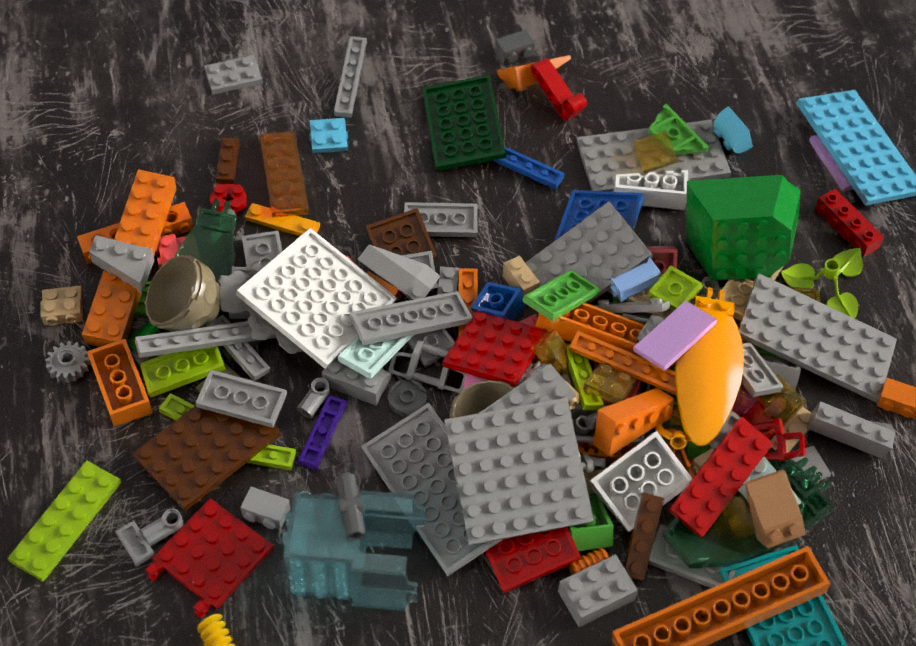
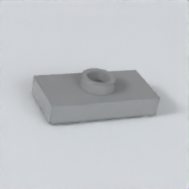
(135, 543)

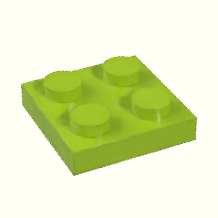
(675, 287)

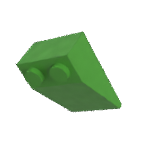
(596, 533)

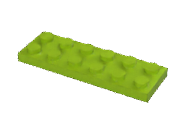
(64, 521)

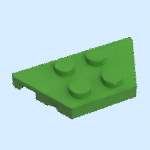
(681, 136)

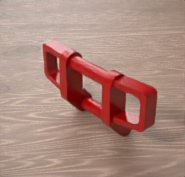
(781, 438)

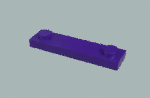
(322, 432)

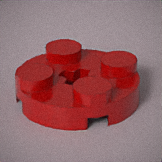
(229, 191)

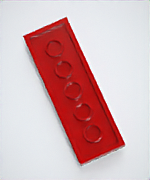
(720, 477)

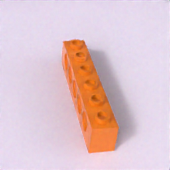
(177, 222)

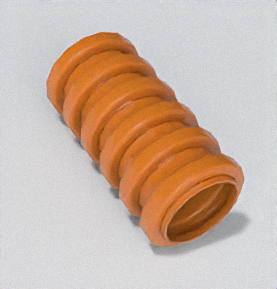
(588, 560)

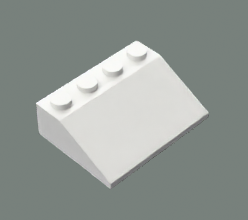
(646, 469)

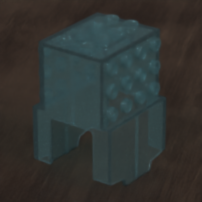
(327, 564)

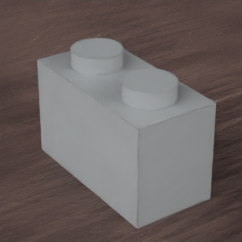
(265, 508)

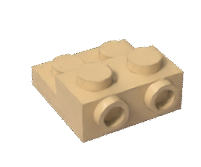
(62, 305)

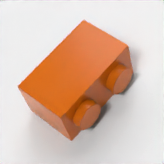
(898, 398)

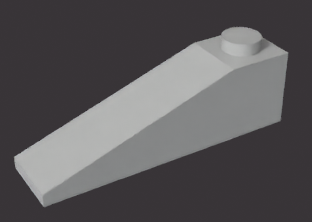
(407, 275)

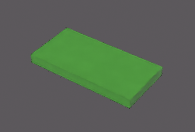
(561, 295)

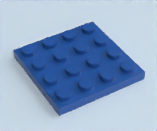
(584, 203)

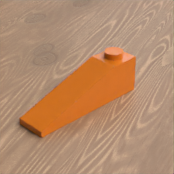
(521, 76)

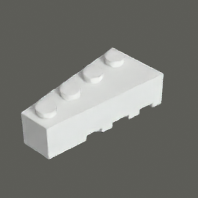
(658, 189)

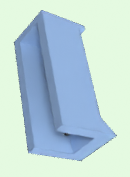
(634, 280)

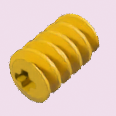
(213, 632)

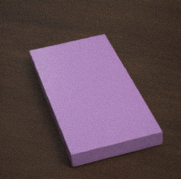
(675, 335)

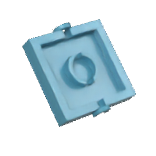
(328, 135)

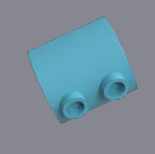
(732, 131)

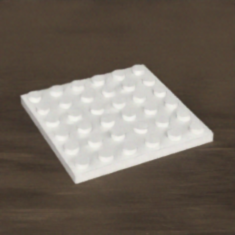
(311, 295)

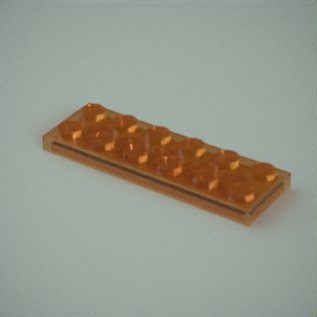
(283, 174)

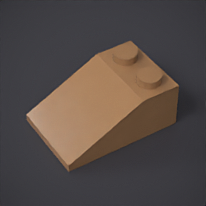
(774, 509)

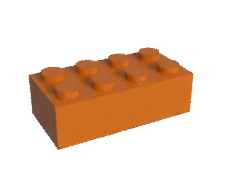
(119, 382)

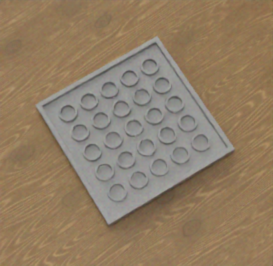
(518, 471)

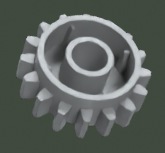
(68, 362)

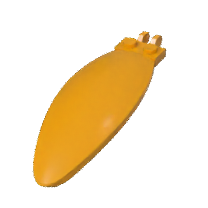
(710, 373)

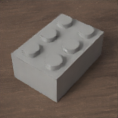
(597, 590)

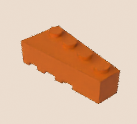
(630, 419)

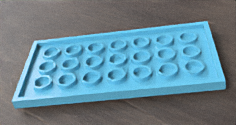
(859, 146)

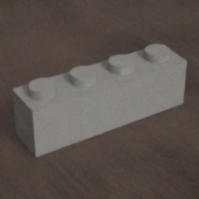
(852, 430)

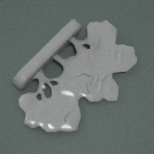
(231, 303)

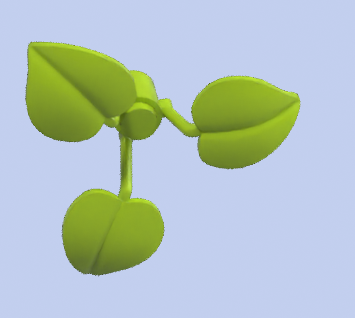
(846, 262)

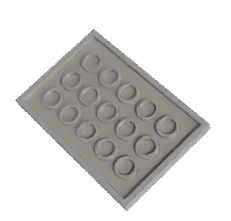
(594, 249)

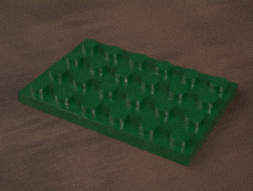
(463, 123)

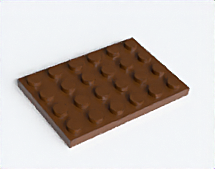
(201, 452)

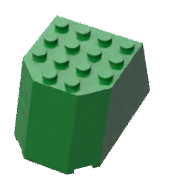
(741, 225)

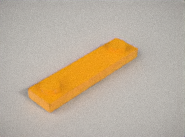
(290, 224)

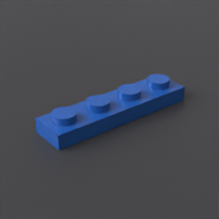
(531, 168)

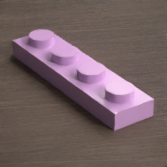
(830, 163)

